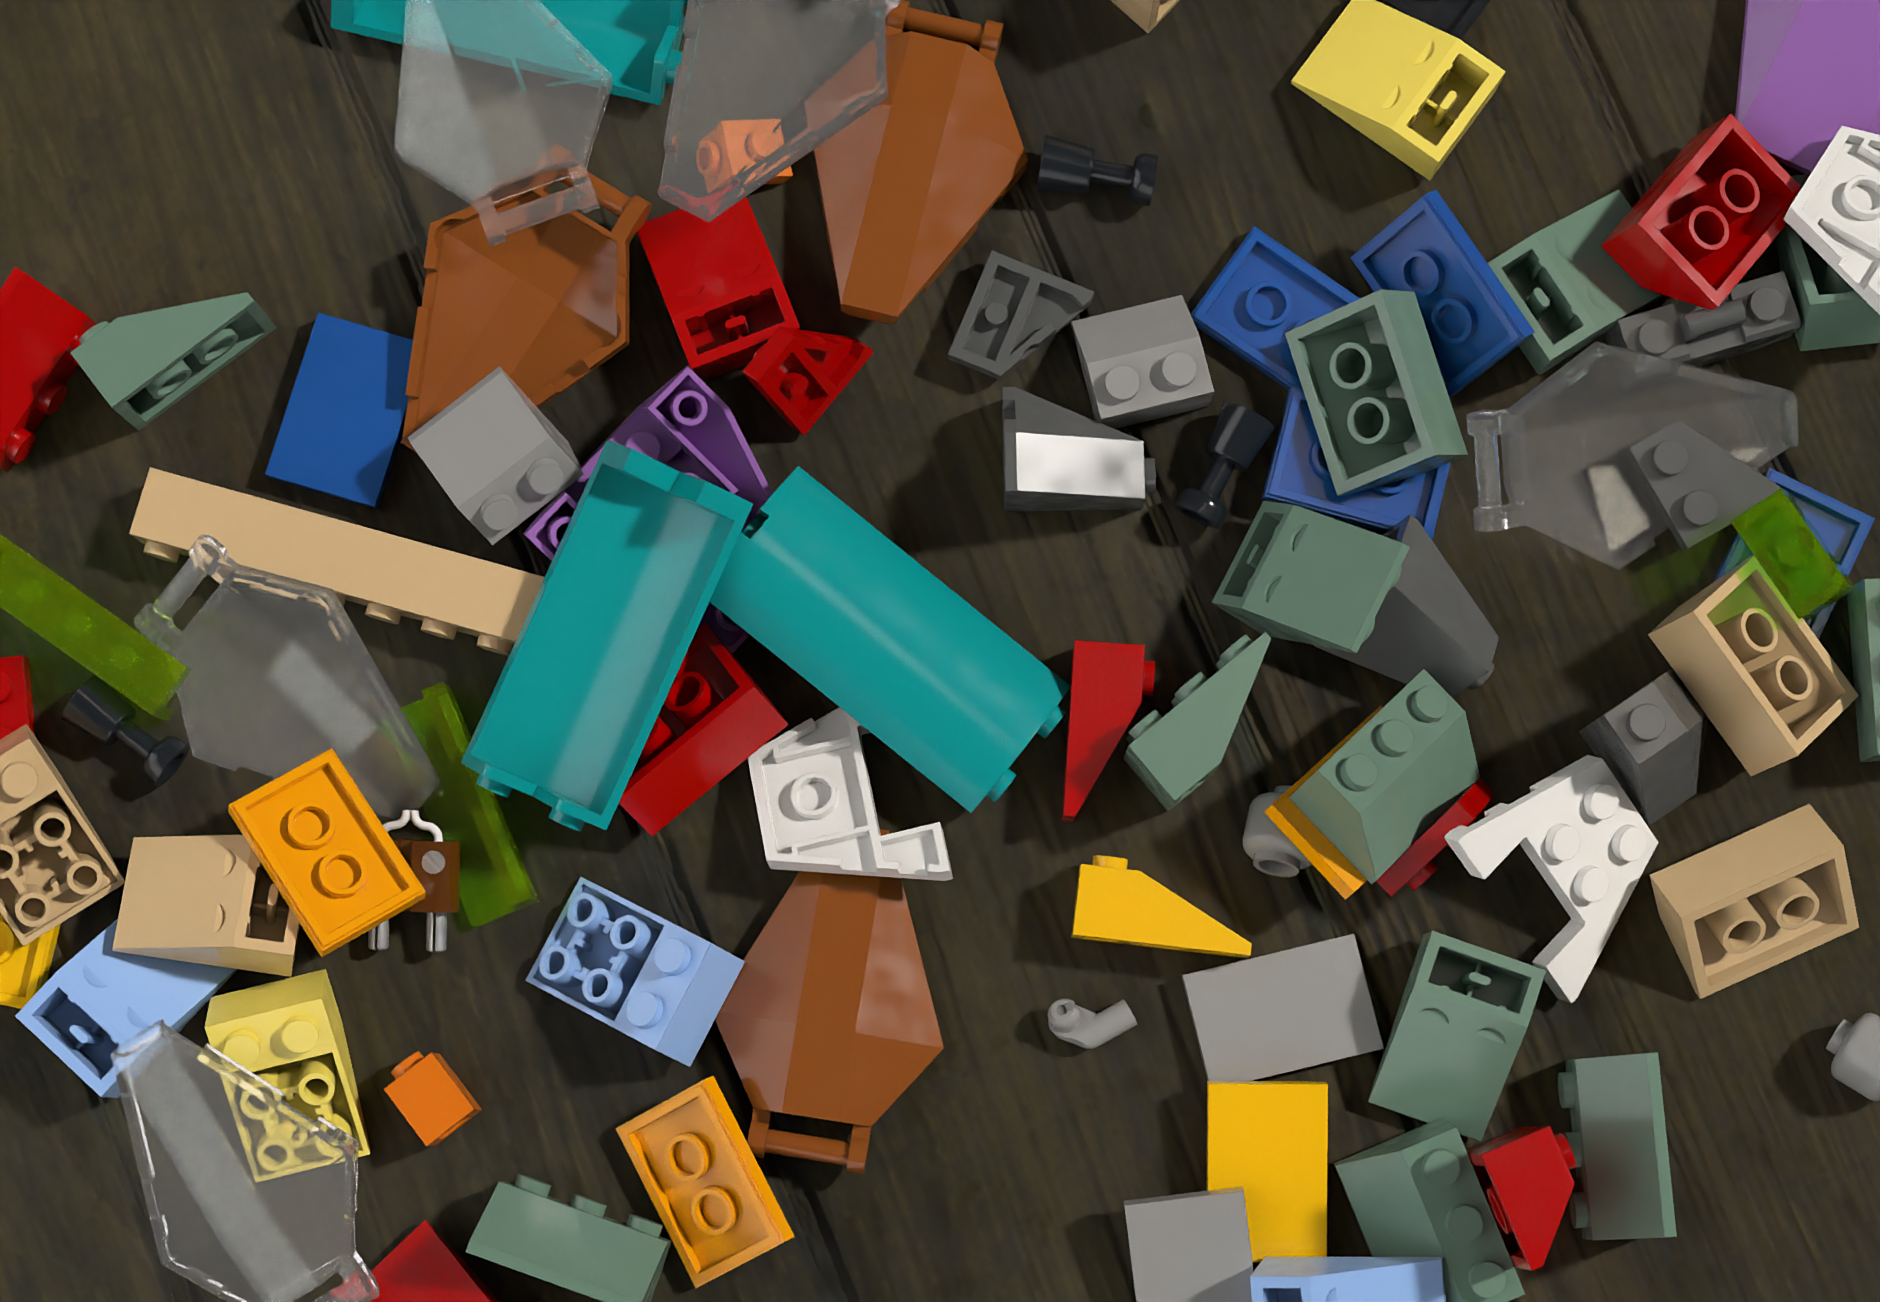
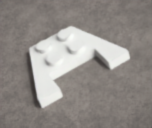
(1841, 210)
(822, 811)
(1585, 847)

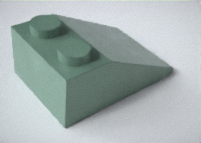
(1827, 305)
(162, 355)

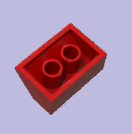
(1705, 217)
(35, 360)
(701, 734)
(1526, 1188)

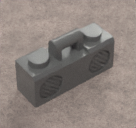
(1747, 320)

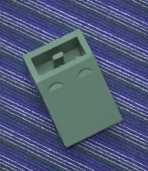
(1570, 283)
(1310, 577)
(1189, 742)
(1456, 1034)

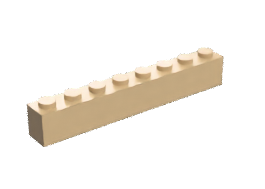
(357, 562)

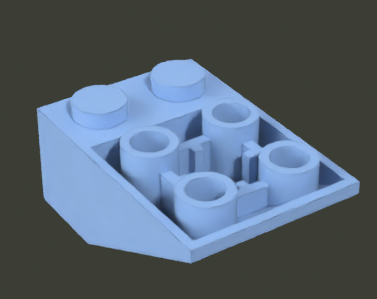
(635, 971)
(110, 997)
(1349, 1279)

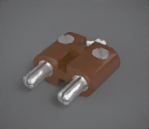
(438, 870)

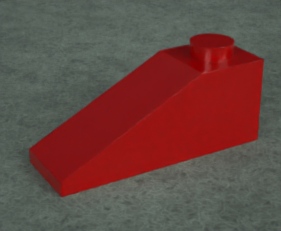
(1102, 704)

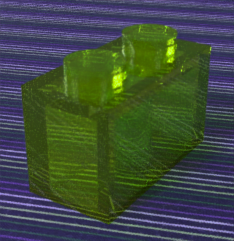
(1793, 554)

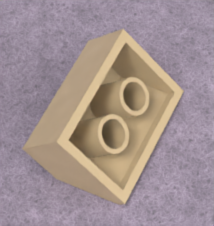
(1754, 667)
(1756, 900)

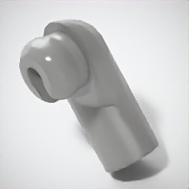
(1086, 1027)

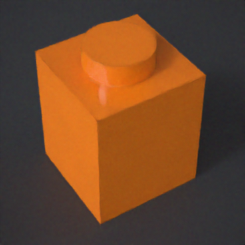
(431, 1097)

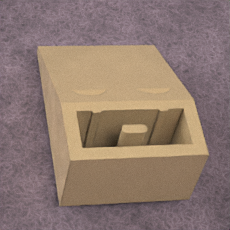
(47, 845)
(205, 905)

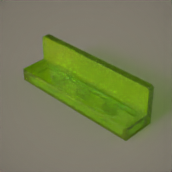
(88, 631)
(490, 865)

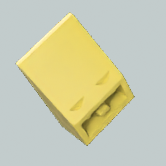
(1399, 82)
(295, 1042)

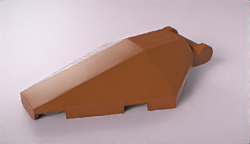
(920, 166)
(535, 305)
(830, 1013)

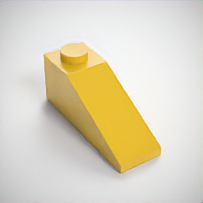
(1138, 911)

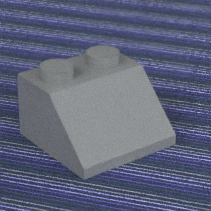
(1143, 363)
(496, 455)

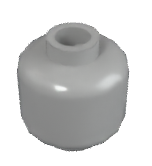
(1267, 844)
(1858, 1055)

